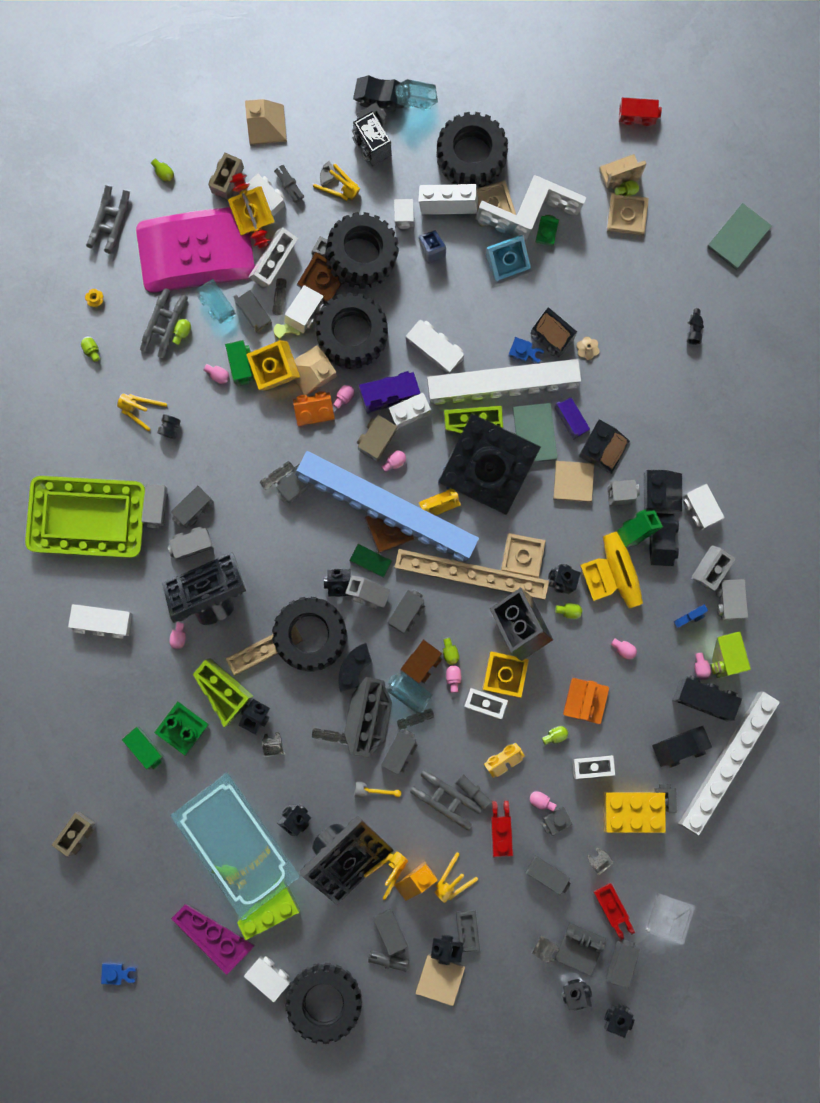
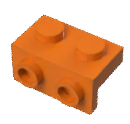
(313, 408)

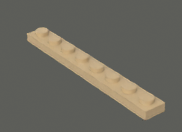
(470, 574)

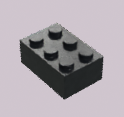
(521, 624)
(707, 698)

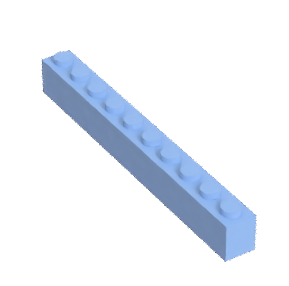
(386, 506)

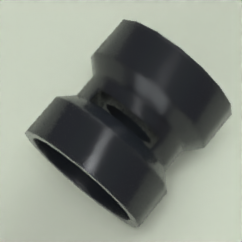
(168, 427)

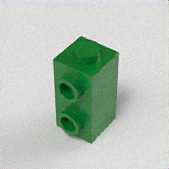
(239, 362)
(639, 528)
(143, 748)

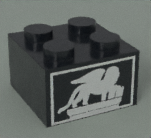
(371, 138)

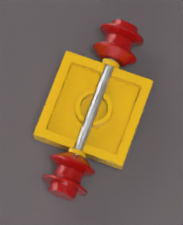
(250, 210)

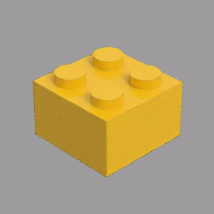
(273, 365)
(505, 675)

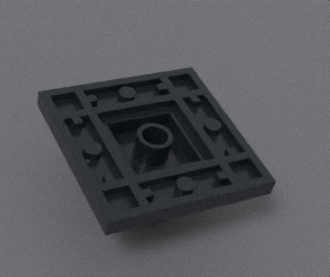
(483, 445)
(205, 591)
(344, 858)

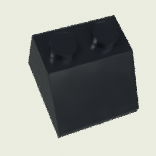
(662, 491)

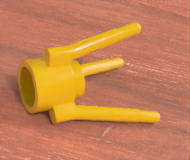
(349, 189)
(129, 403)
(397, 863)
(446, 891)

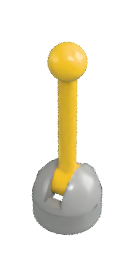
(362, 790)

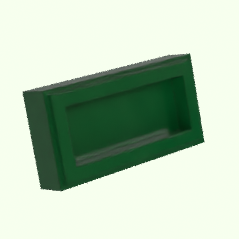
(370, 560)

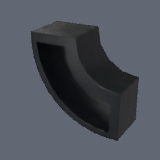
(379, 91)
(662, 543)
(352, 667)
(681, 746)

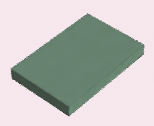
(739, 236)
(536, 425)

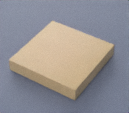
(497, 195)
(627, 214)
(573, 481)
(523, 555)
(440, 981)

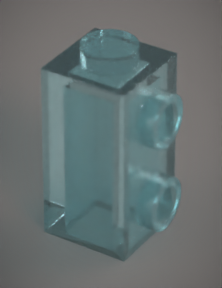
(416, 94)
(216, 301)
(408, 692)

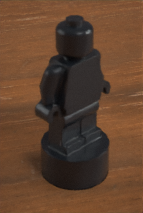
(696, 324)

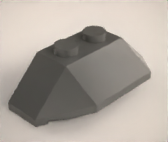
(368, 717)

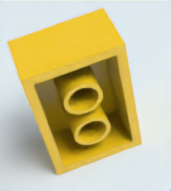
(634, 812)

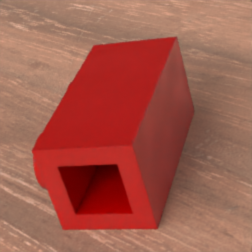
(639, 111)

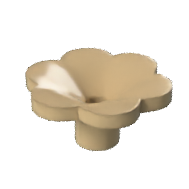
(584, 351)

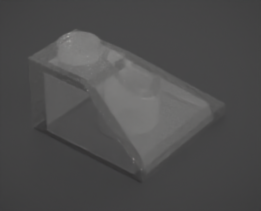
(670, 918)

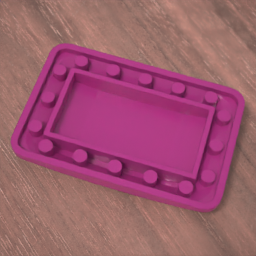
(192, 250)

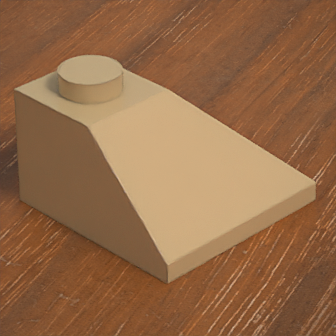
(265, 121)
(314, 370)

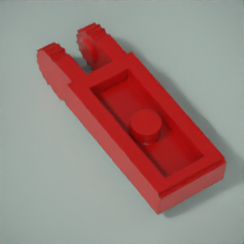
(501, 831)
(613, 909)

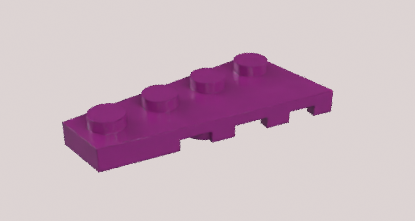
(215, 940)

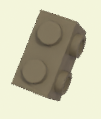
(226, 167)
(377, 437)
(73, 833)

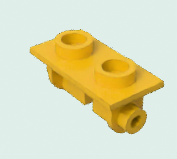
(441, 502)
(511, 754)

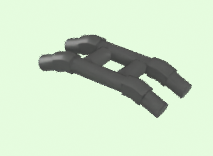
(104, 209)
(166, 333)
(458, 798)

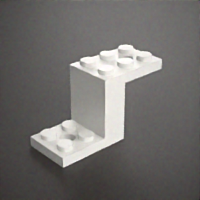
(538, 192)

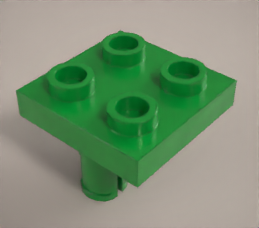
(181, 728)

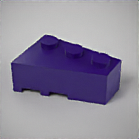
(388, 391)

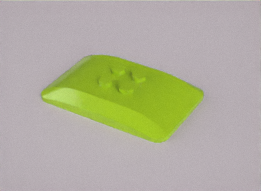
(85, 516)

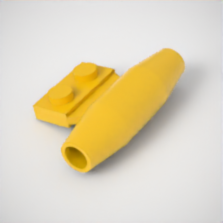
(613, 573)

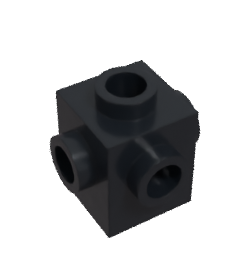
(563, 579)
(337, 582)
(254, 716)
(294, 819)
(443, 952)
(580, 1001)
(619, 1027)

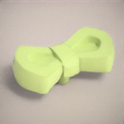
(281, 330)

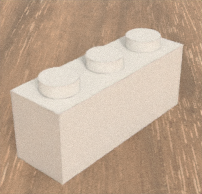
(448, 199)
(273, 257)
(435, 346)
(100, 621)

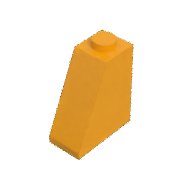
(416, 881)

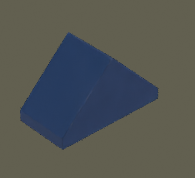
(432, 246)

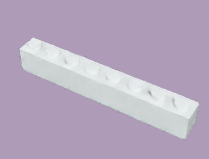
(504, 381)
(728, 763)

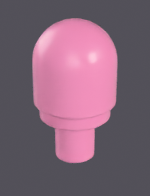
(217, 374)
(344, 396)
(394, 461)
(178, 637)
(625, 649)
(702, 667)
(453, 678)
(541, 801)

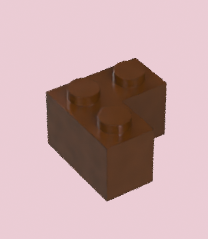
(421, 662)

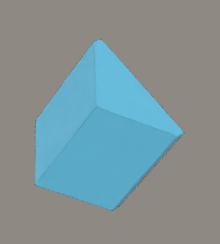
(508, 257)

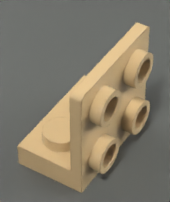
(622, 170)

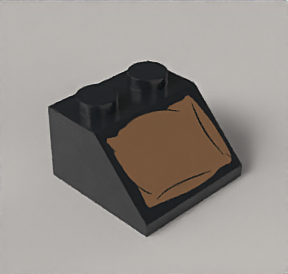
(553, 333)
(604, 446)

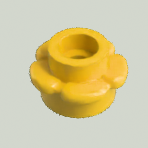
(94, 302)

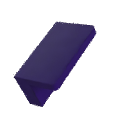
(572, 418)

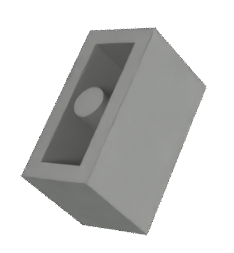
(623, 492)
(713, 568)
(732, 599)

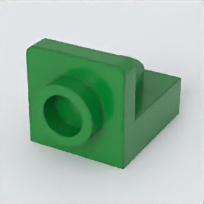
(547, 230)

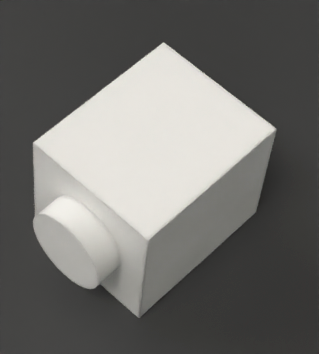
(403, 213)

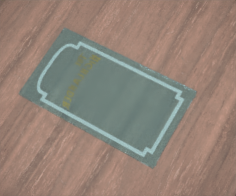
(235, 846)

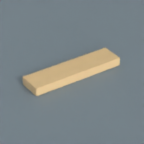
(257, 653)

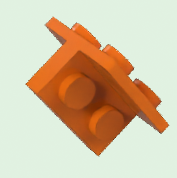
(586, 700)

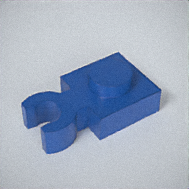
(522, 350)
(696, 614)
(113, 974)

